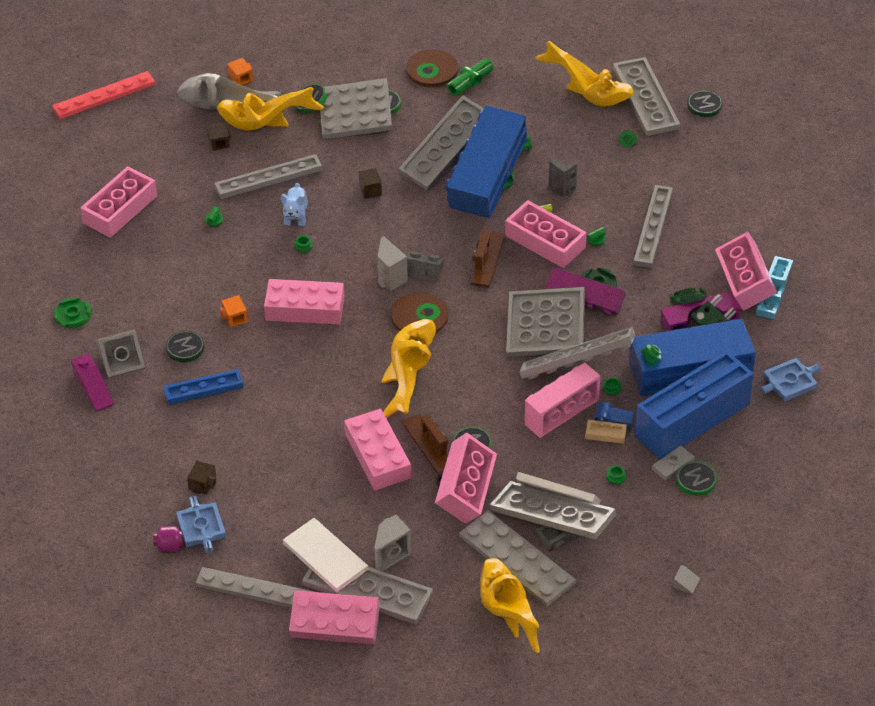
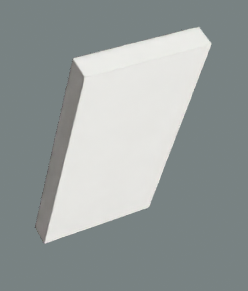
(556, 488)
(325, 554)

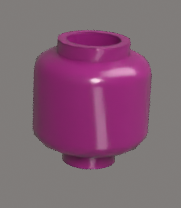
(168, 539)

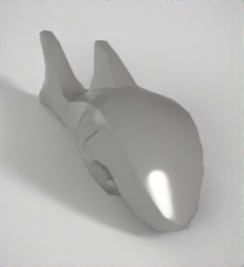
(210, 89)

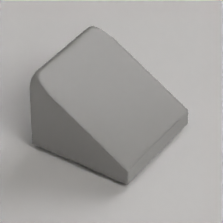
(685, 580)

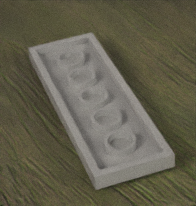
(648, 97)
(442, 144)
(583, 351)
(553, 510)
(524, 561)
(395, 595)

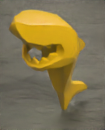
(594, 88)
(257, 113)
(407, 359)
(506, 598)

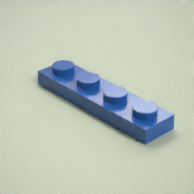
(203, 386)

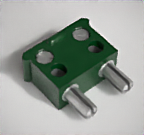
(713, 316)

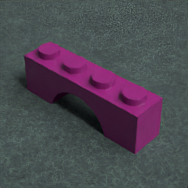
(678, 316)

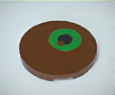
(432, 68)
(418, 307)

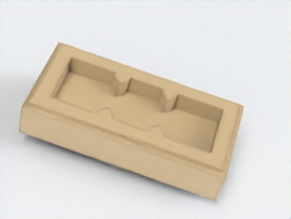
(606, 431)

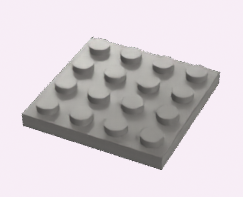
(356, 109)
(544, 321)

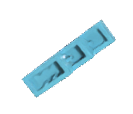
(779, 274)

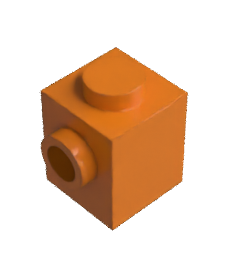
(240, 71)
(234, 311)

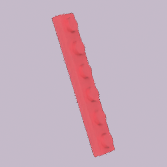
(103, 95)

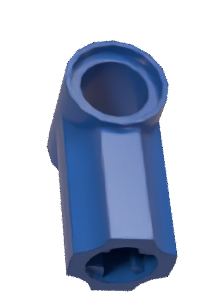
(607, 413)

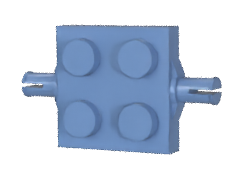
(790, 379)
(201, 524)

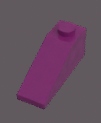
(91, 382)

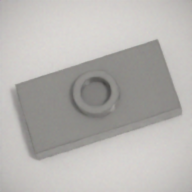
(672, 462)

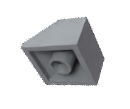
(391, 265)
(120, 353)
(391, 543)

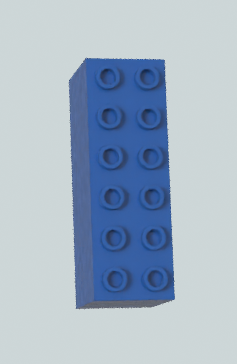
(486, 161)
(687, 350)
(693, 404)

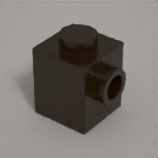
(218, 136)
(370, 183)
(201, 478)

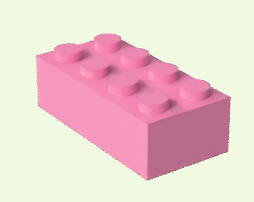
(119, 202)
(545, 234)
(745, 271)
(304, 301)
(562, 399)
(377, 449)
(466, 478)
(334, 617)

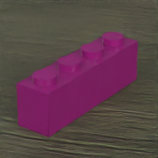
(596, 293)

